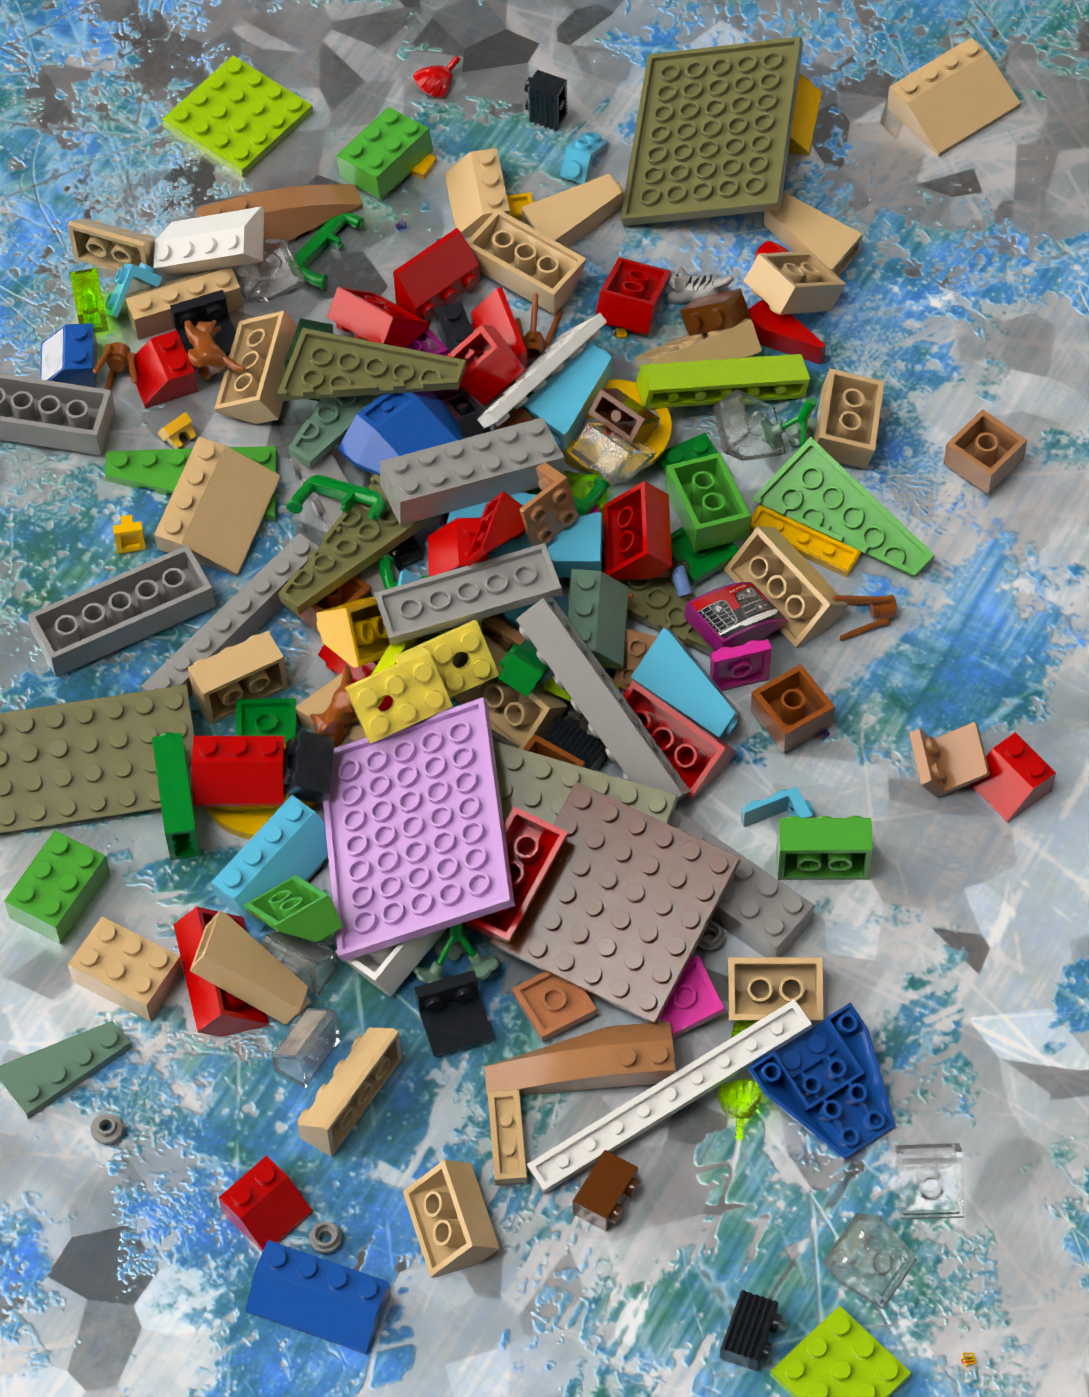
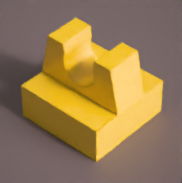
(178, 426)
(129, 535)

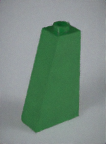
(175, 796)

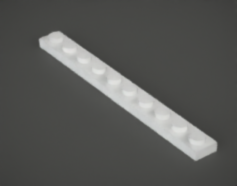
(669, 1096)

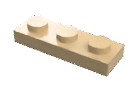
(507, 1137)

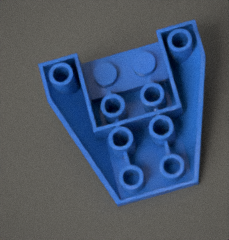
(397, 426)
(830, 1083)

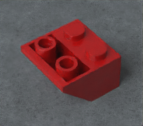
(489, 364)

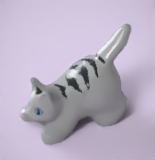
(689, 287)

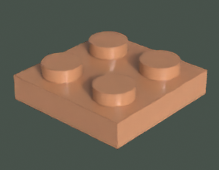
(552, 1004)

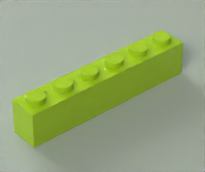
(713, 380)

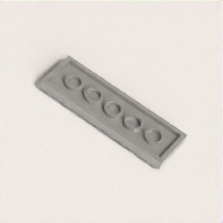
(468, 593)

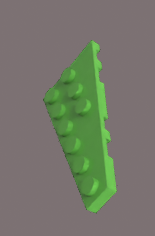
(163, 468)
(829, 500)

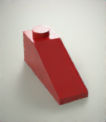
(785, 333)
(497, 527)

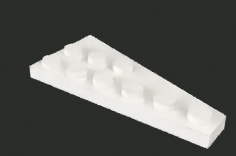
(550, 363)

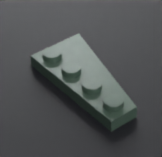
(326, 427)
(56, 1069)

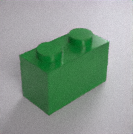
(522, 668)

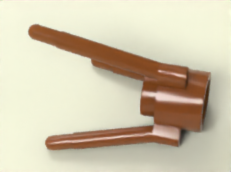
(533, 339)
(117, 358)
(879, 606)

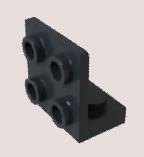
(205, 309)
(453, 1013)

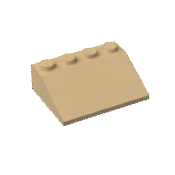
(952, 97)
(217, 506)

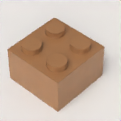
(985, 451)

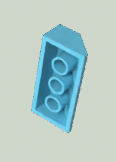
(284, 847)

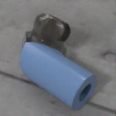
(679, 576)

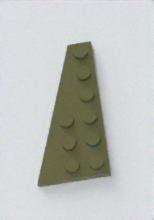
(348, 366)
(346, 550)
(659, 607)

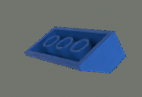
(318, 1297)

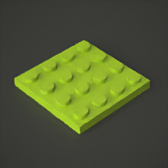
(237, 115)

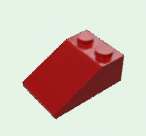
(632, 295)

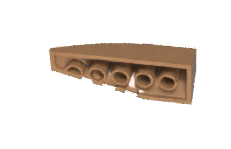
(293, 209)
(590, 1061)

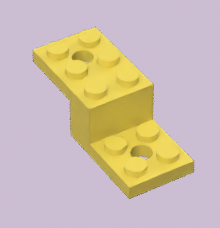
(422, 681)

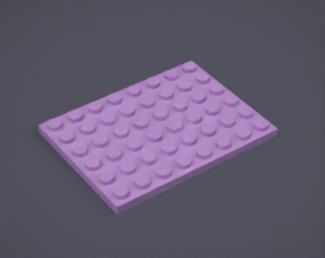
(416, 831)

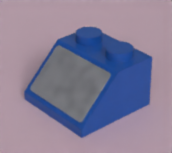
(70, 355)

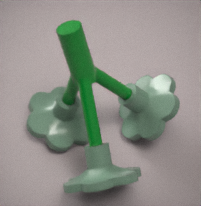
(798, 428)
(450, 946)

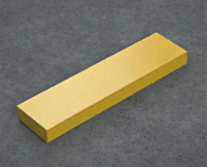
(809, 542)

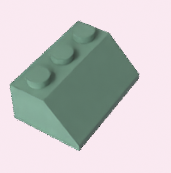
(599, 614)

